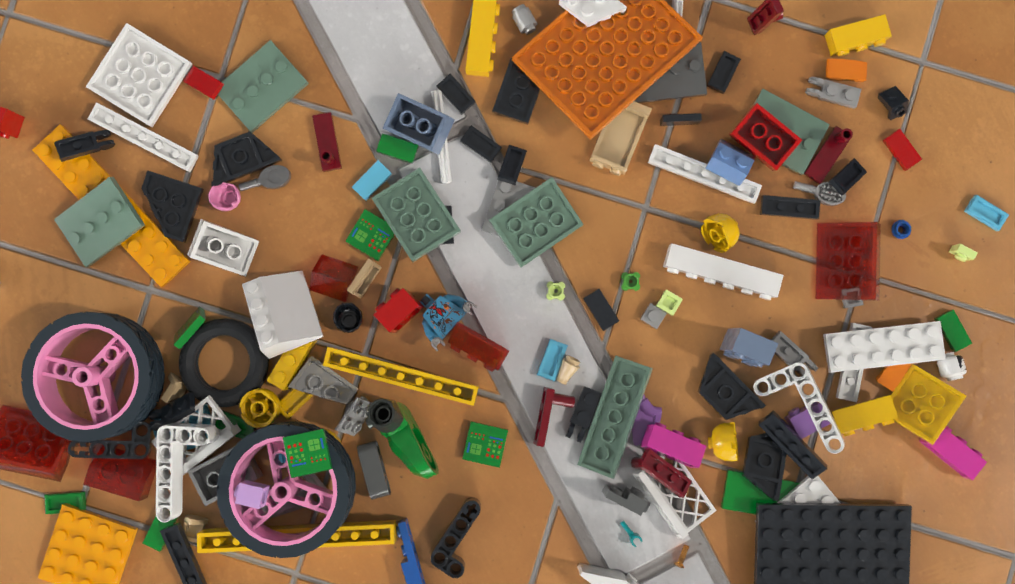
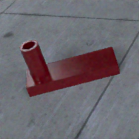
(764, 15)
(327, 142)
(828, 154)
(548, 398)
(662, 472)

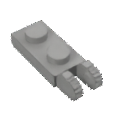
(834, 92)
(791, 353)

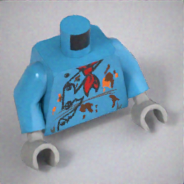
(443, 316)

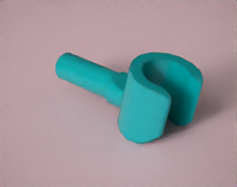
(632, 535)

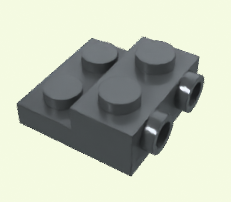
(629, 498)

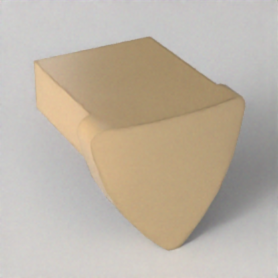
(175, 390)
(193, 525)

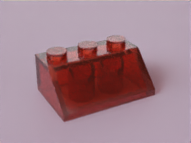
(477, 347)
(121, 476)

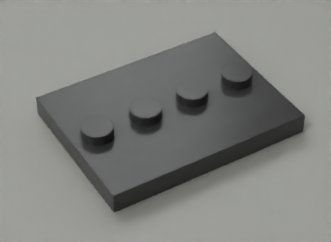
(680, 81)

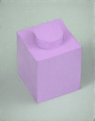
(251, 494)

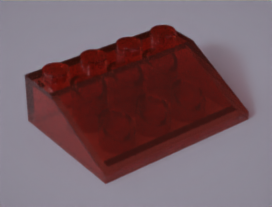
(848, 260)
(30, 447)

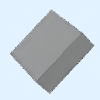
(848, 303)

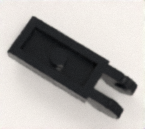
(83, 144)
(173, 411)
(584, 412)

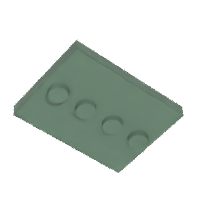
(261, 86)
(800, 122)
(416, 215)
(99, 221)
(536, 222)

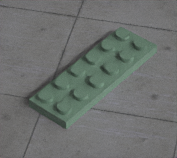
(614, 417)

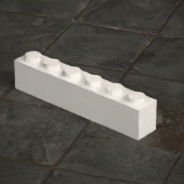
(723, 271)

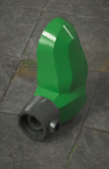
(403, 436)

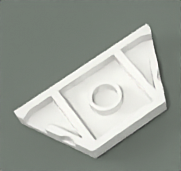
(592, 11)

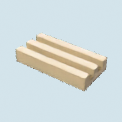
(364, 278)

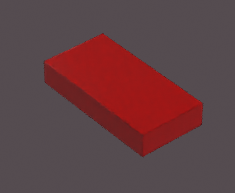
(203, 82)
(902, 149)

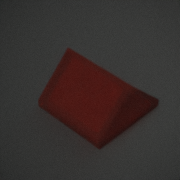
(332, 277)

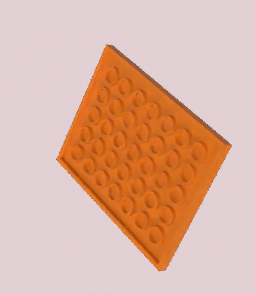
(606, 66)

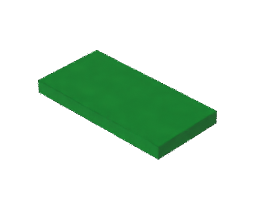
(742, 495)

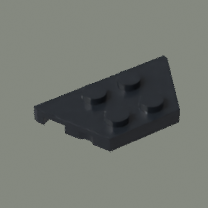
(241, 157)
(726, 391)
(764, 465)

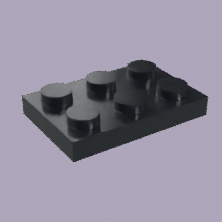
(516, 95)

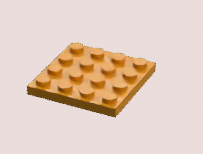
(86, 548)

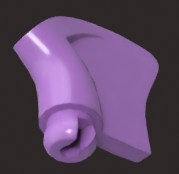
(646, 416)

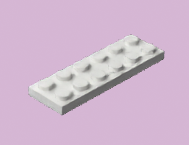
(884, 346)

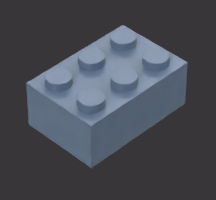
(418, 123)
(748, 347)

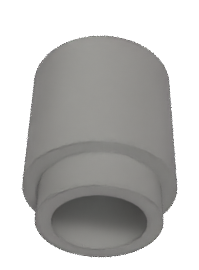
(524, 19)

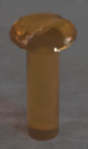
(682, 557)

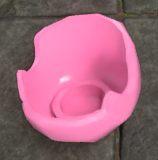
(224, 196)

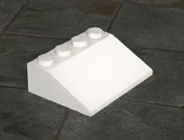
(282, 312)

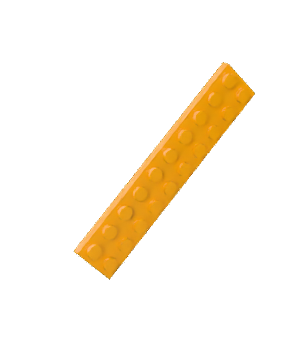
(148, 245)

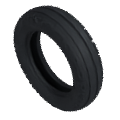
(190, 354)

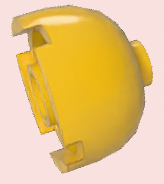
(720, 231)
(260, 407)
(724, 442)

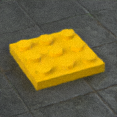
(925, 403)

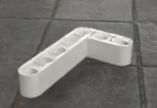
(808, 400)
(174, 463)

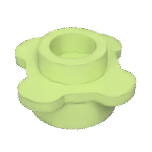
(551, 287)

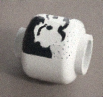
(952, 368)

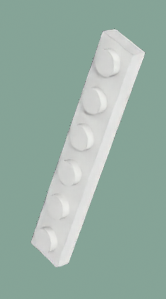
(143, 137)
(696, 171)

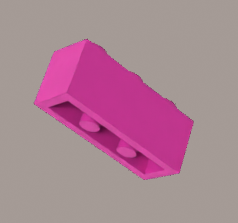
(673, 445)
(957, 454)

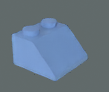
(730, 162)

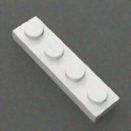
(850, 380)

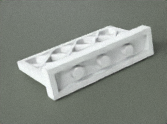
(206, 450)
(665, 506)

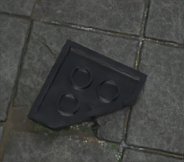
(172, 203)

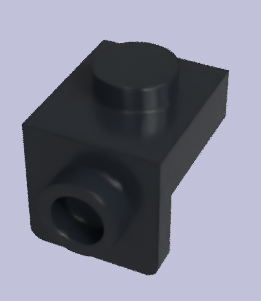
(894, 101)

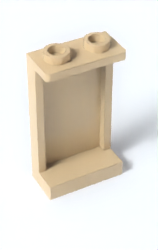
(620, 139)

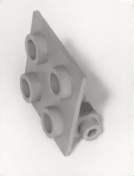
(354, 417)

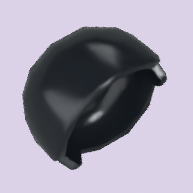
(347, 317)

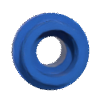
(906, 229)

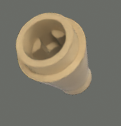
(567, 369)

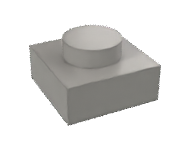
(653, 316)

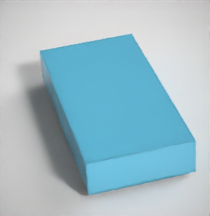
(371, 180)
(986, 212)
(552, 360)

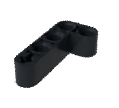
(110, 446)
(458, 533)

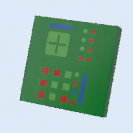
(371, 235)
(189, 328)
(485, 444)
(307, 453)

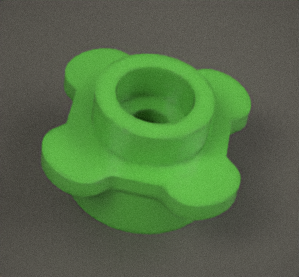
(632, 276)

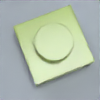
(962, 252)
(669, 302)

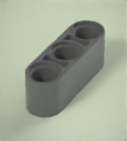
(373, 470)

